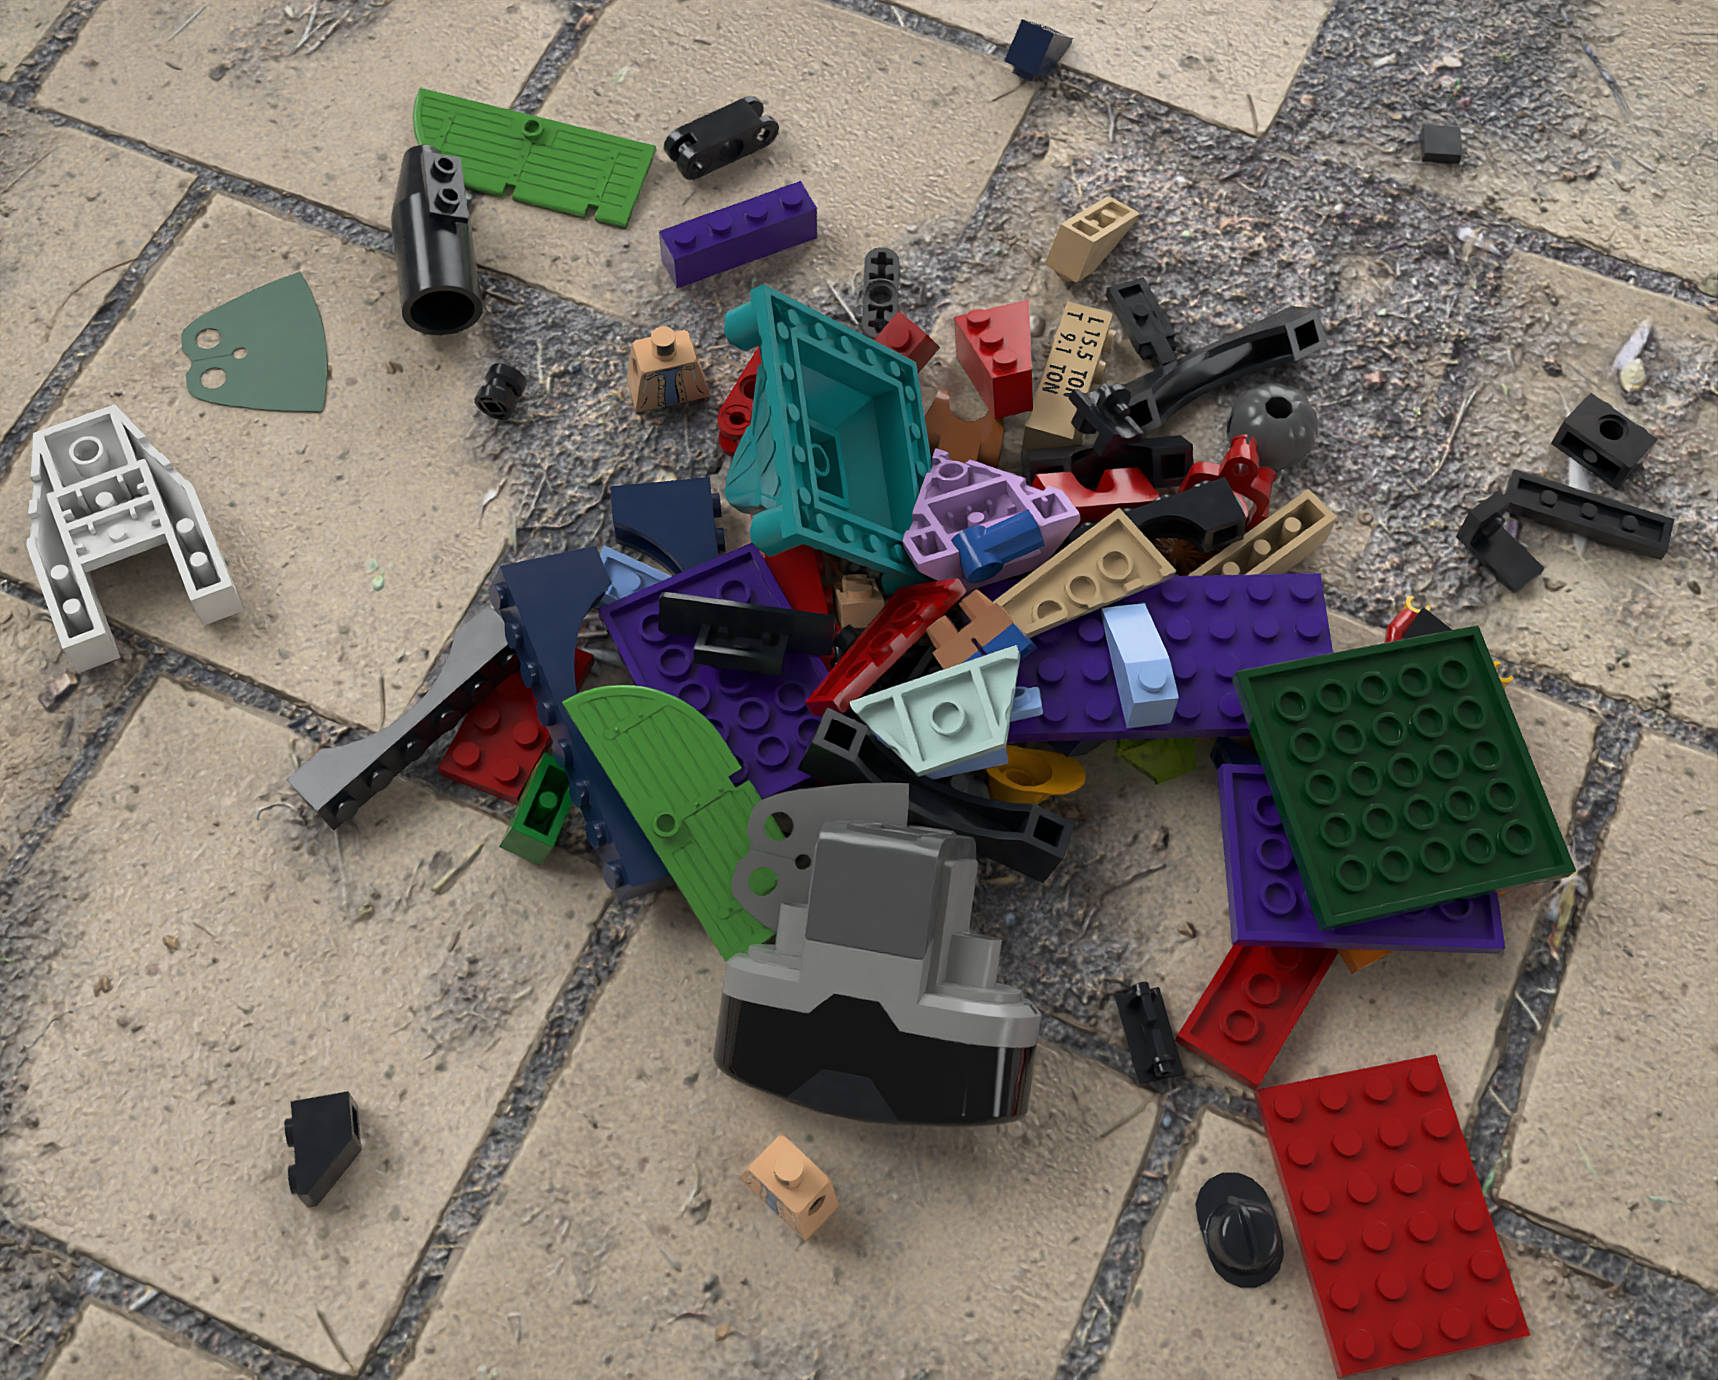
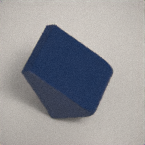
(1230, 752)

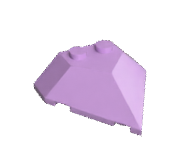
(974, 495)

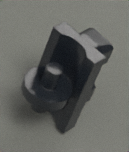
(1106, 413)

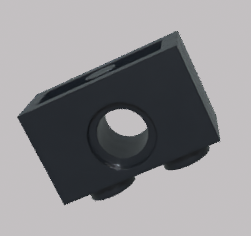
(1604, 441)

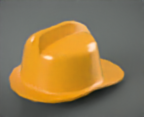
(1034, 776)

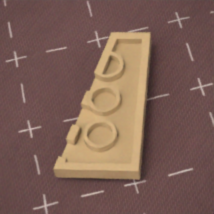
(1087, 575)

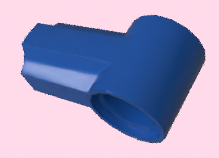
(987, 549)

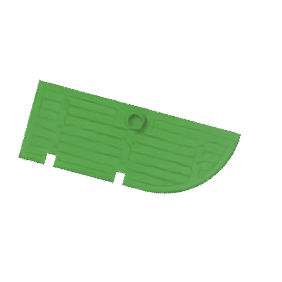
(536, 156)
(678, 789)

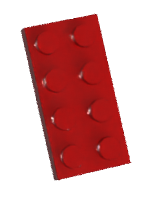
(504, 738)
(1253, 1007)

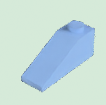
(1140, 666)

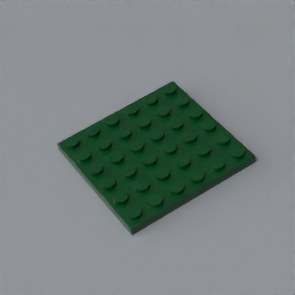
(1401, 777)

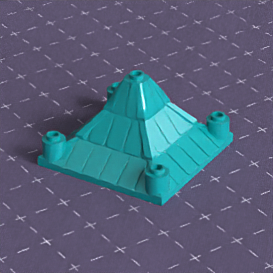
(830, 439)

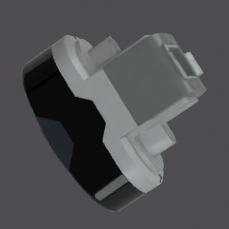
(881, 991)

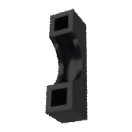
(1161, 459)
(1202, 516)

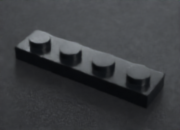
(1588, 514)

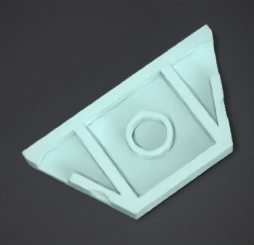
(946, 713)

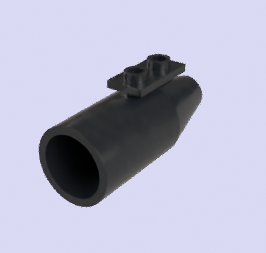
(434, 244)

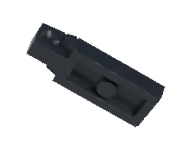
(1143, 321)

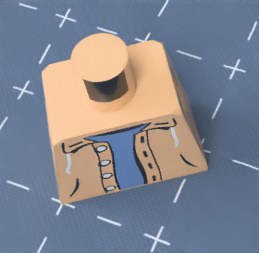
(665, 370)
(791, 1185)

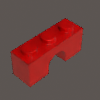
(1116, 489)

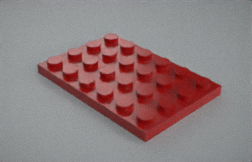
(1389, 1216)

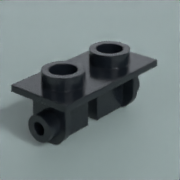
(1149, 1034)

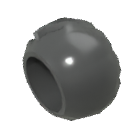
(1279, 422)

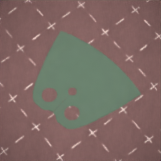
(283, 346)

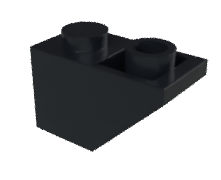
(324, 1143)

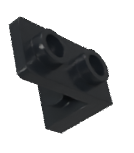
(1495, 547)

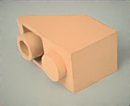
(856, 600)

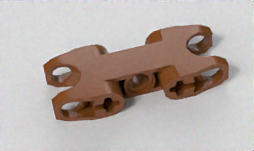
(963, 440)

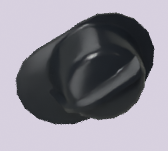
(1239, 1230)

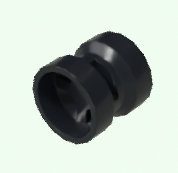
(501, 389)

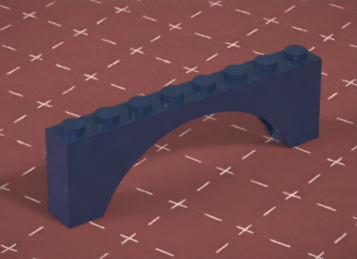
(669, 521)
(542, 615)

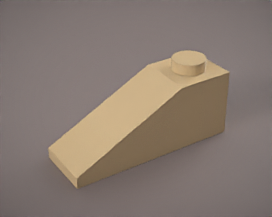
(1089, 238)

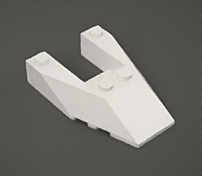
(104, 499)

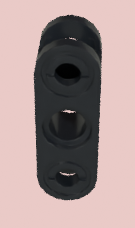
(720, 137)

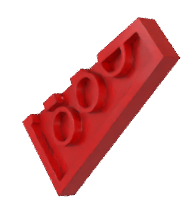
(884, 642)

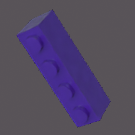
(738, 234)

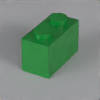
(539, 812)

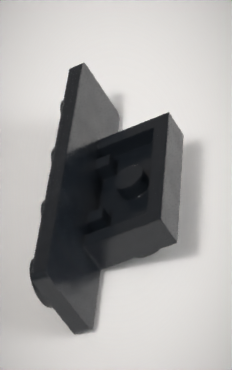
(744, 633)

